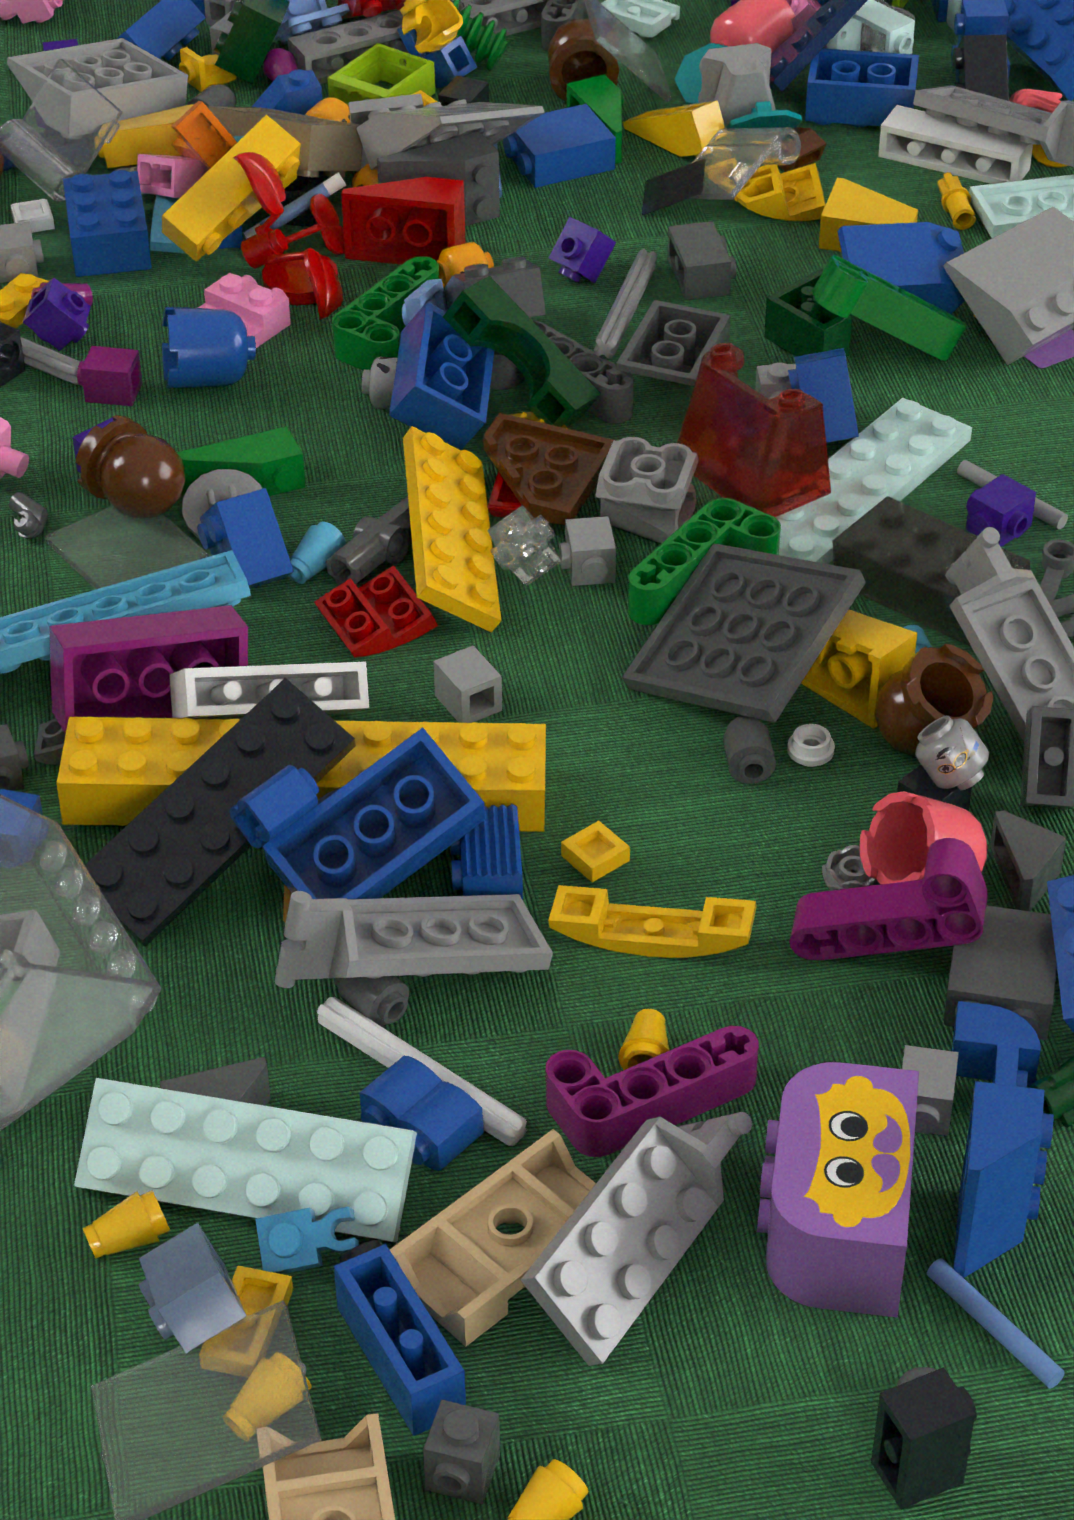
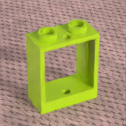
(358, 78)

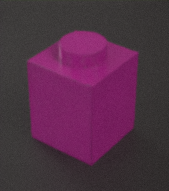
(110, 375)

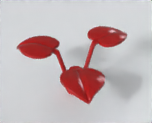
(270, 244)

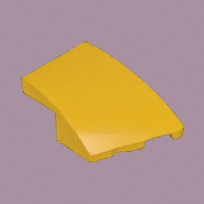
(786, 195)

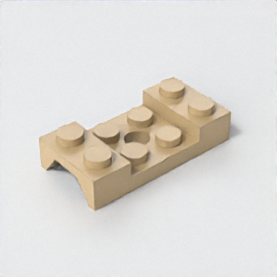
(470, 1268)
(333, 1479)

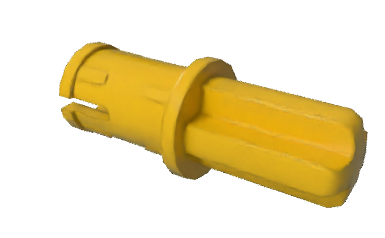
(956, 201)

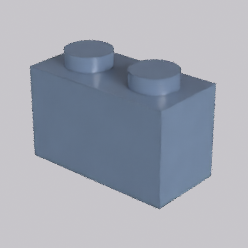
(189, 1289)

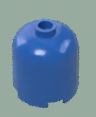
(205, 347)

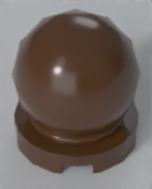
(578, 56)
(130, 468)
(930, 687)

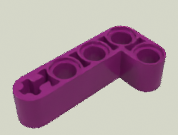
(898, 916)
(682, 1083)

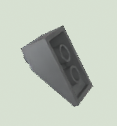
(457, 158)
(516, 277)
(673, 342)

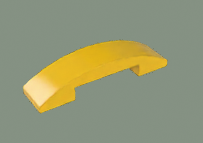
(651, 931)

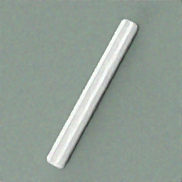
(388, 1049)

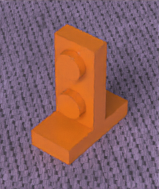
(202, 136)

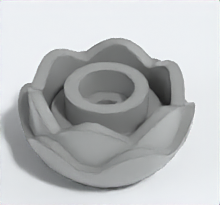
(846, 870)

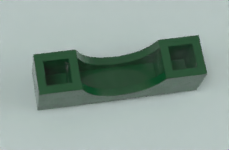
(492, 320)

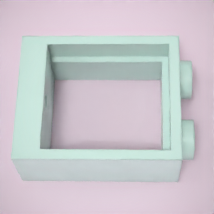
(896, 26)

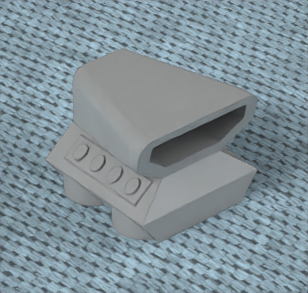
(736, 79)
(647, 487)

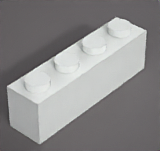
(950, 147)
(236, 690)

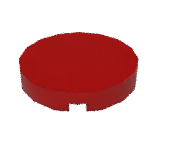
(292, 279)

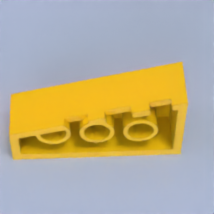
(224, 194)
(859, 663)

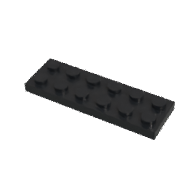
(187, 831)

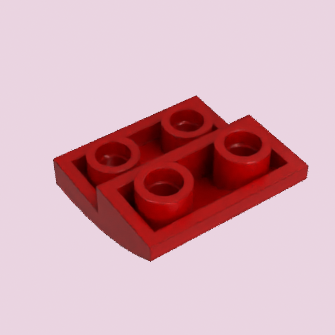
(377, 614)

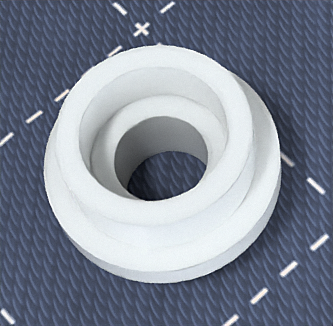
(811, 745)

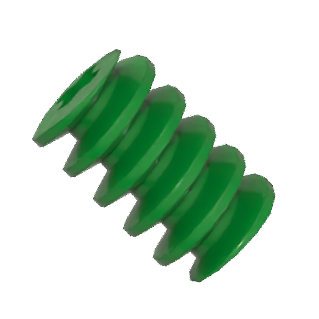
(482, 37)

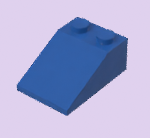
(907, 257)

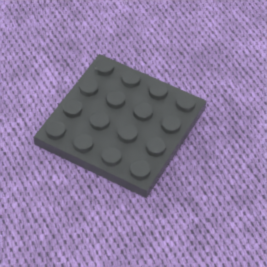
(744, 631)

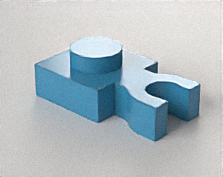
(295, 1239)

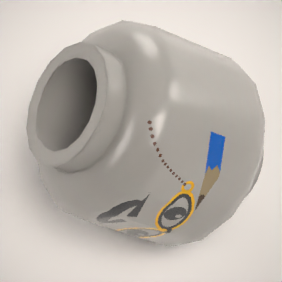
(952, 753)

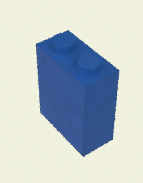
(562, 146)

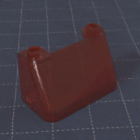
(751, 445)

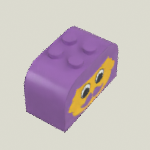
(840, 1187)

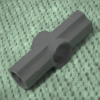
(372, 544)

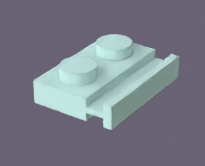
(644, 16)

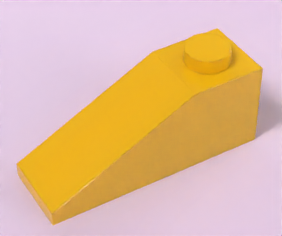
(679, 129)

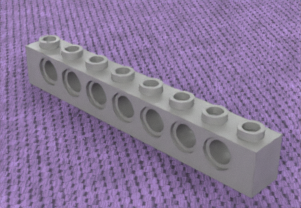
(336, 46)

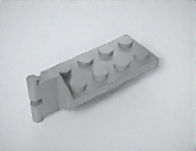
(1001, 116)
(1012, 630)
(408, 937)
(632, 1230)

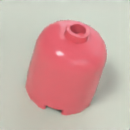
(754, 22)
(905, 829)

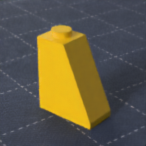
(143, 135)
(857, 205)

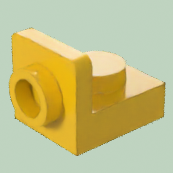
(202, 70)

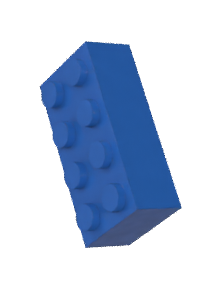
(1045, 38)
(378, 825)

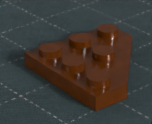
(546, 464)

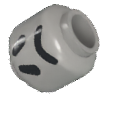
(380, 381)

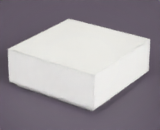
(36, 212)

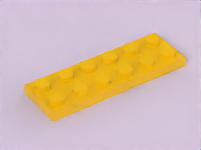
(450, 529)

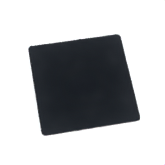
(673, 186)

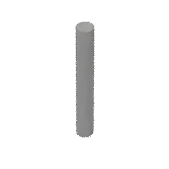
(1041, 509)

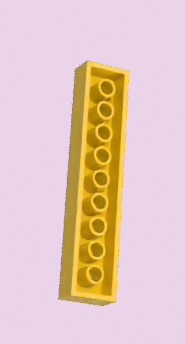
(123, 764)

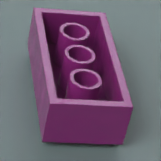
(126, 662)

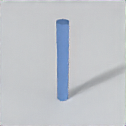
(996, 1323)

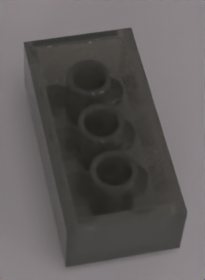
(907, 561)

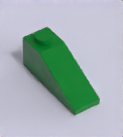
(604, 100)
(266, 456)

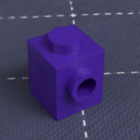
(581, 251)
(57, 314)
(1001, 505)

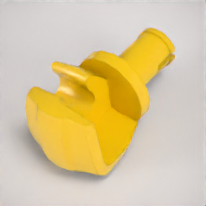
(434, 22)

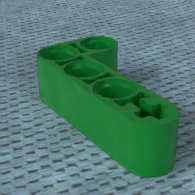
(855, 291)
(373, 321)
(668, 568)

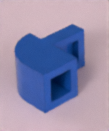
(448, 61)
(995, 1045)

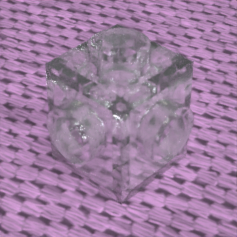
(518, 538)

